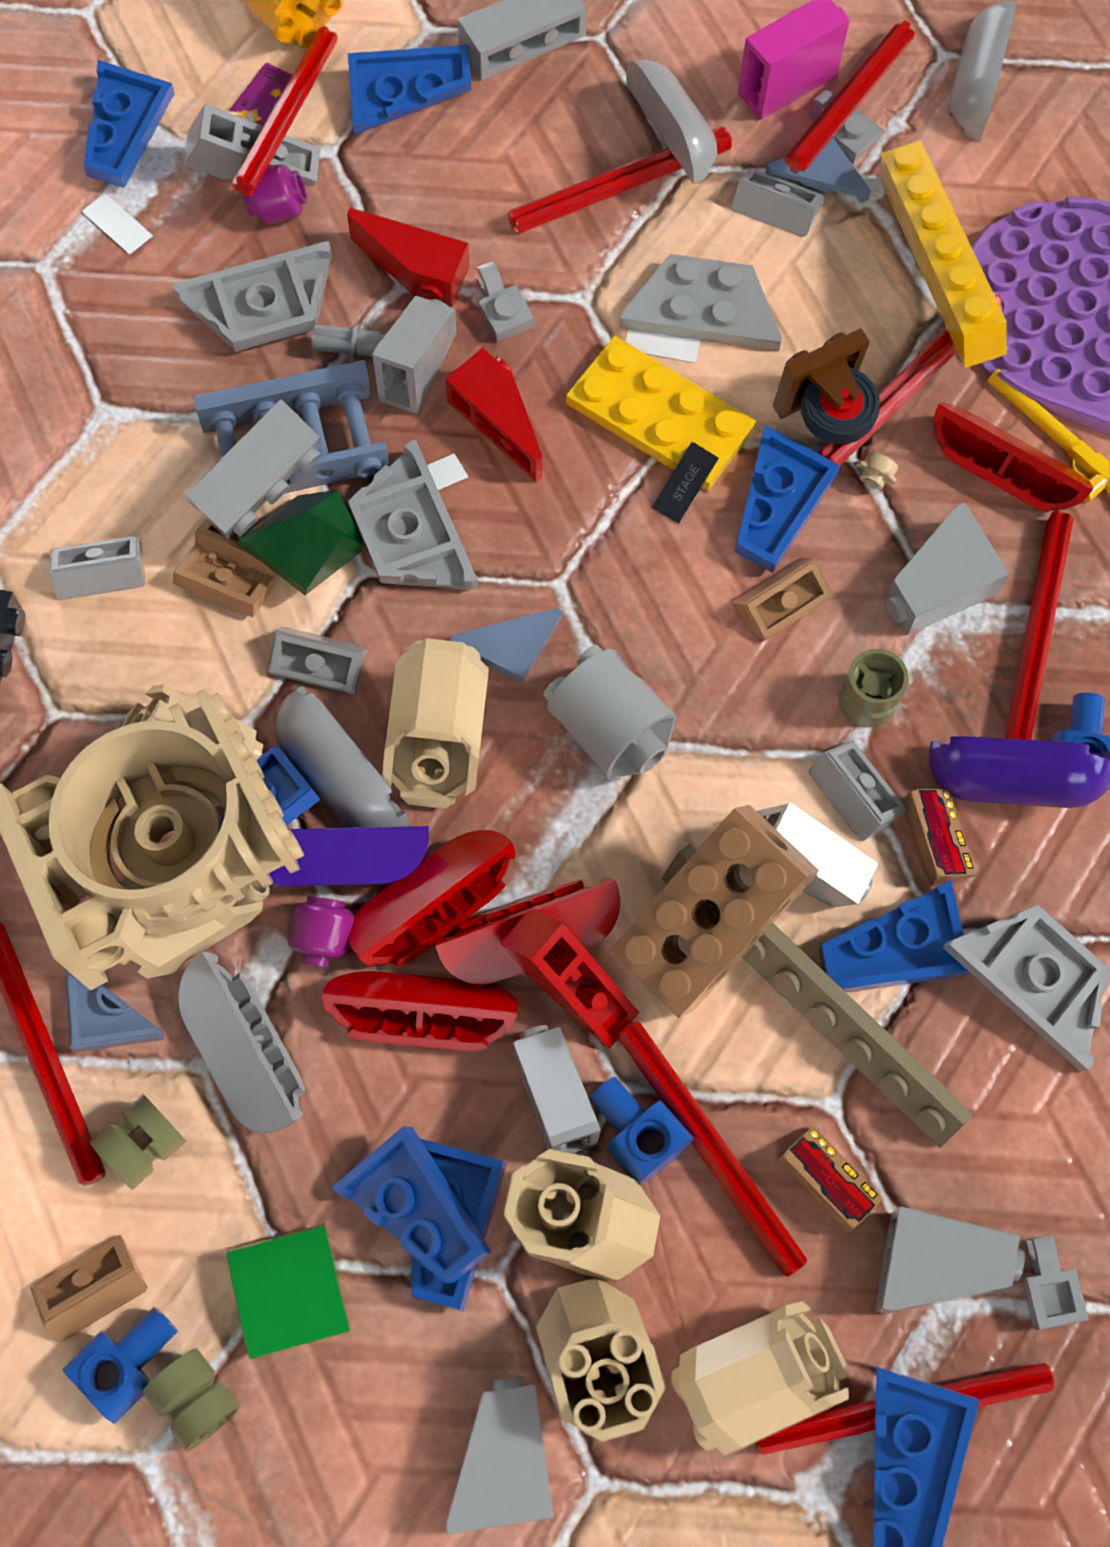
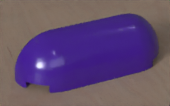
(1020, 771)
(355, 855)

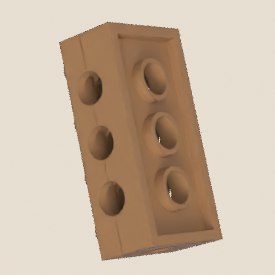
(682, 910)

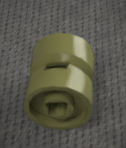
(873, 687)
(124, 1154)
(192, 1400)

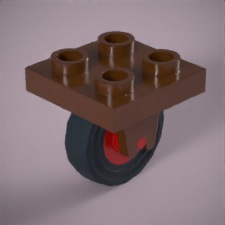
(830, 390)

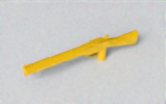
(1093, 463)

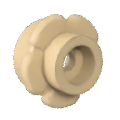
(877, 470)

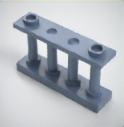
(304, 395)

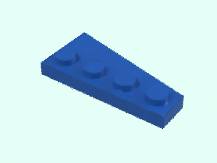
(918, 1458)

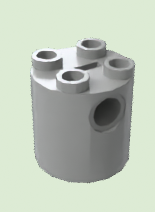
(612, 714)

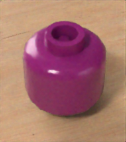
(277, 196)
(320, 930)

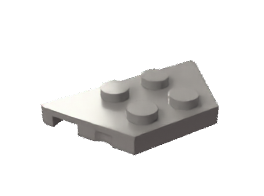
(261, 298)
(705, 303)
(410, 527)
(1040, 977)

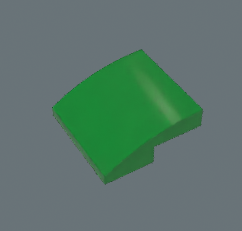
(287, 1291)

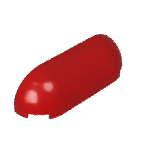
(1007, 461)
(431, 899)
(475, 949)
(419, 1010)

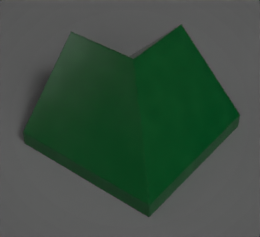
(306, 539)

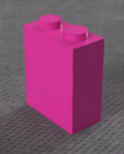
(792, 56)

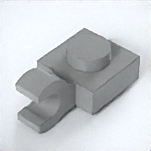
(856, 134)
(502, 308)
(1052, 1294)

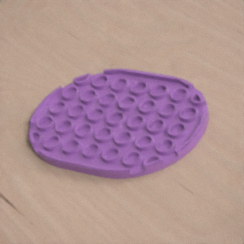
(1056, 303)

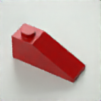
(417, 258)
(490, 400)
(569, 975)

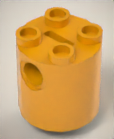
(295, 19)

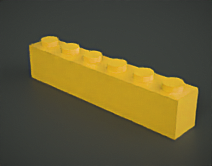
(944, 255)

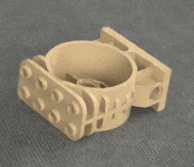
(180, 880)

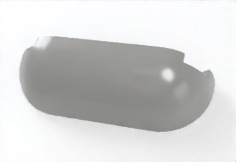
(981, 67)
(673, 116)
(334, 764)
(240, 1046)

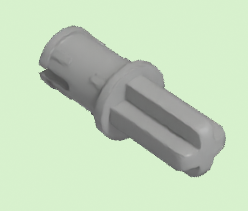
(346, 340)

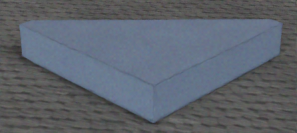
(826, 173)
(513, 644)
(104, 1020)

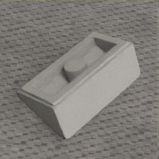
(777, 202)
(97, 567)
(316, 660)
(856, 790)

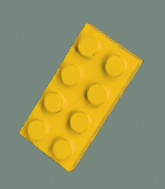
(658, 408)

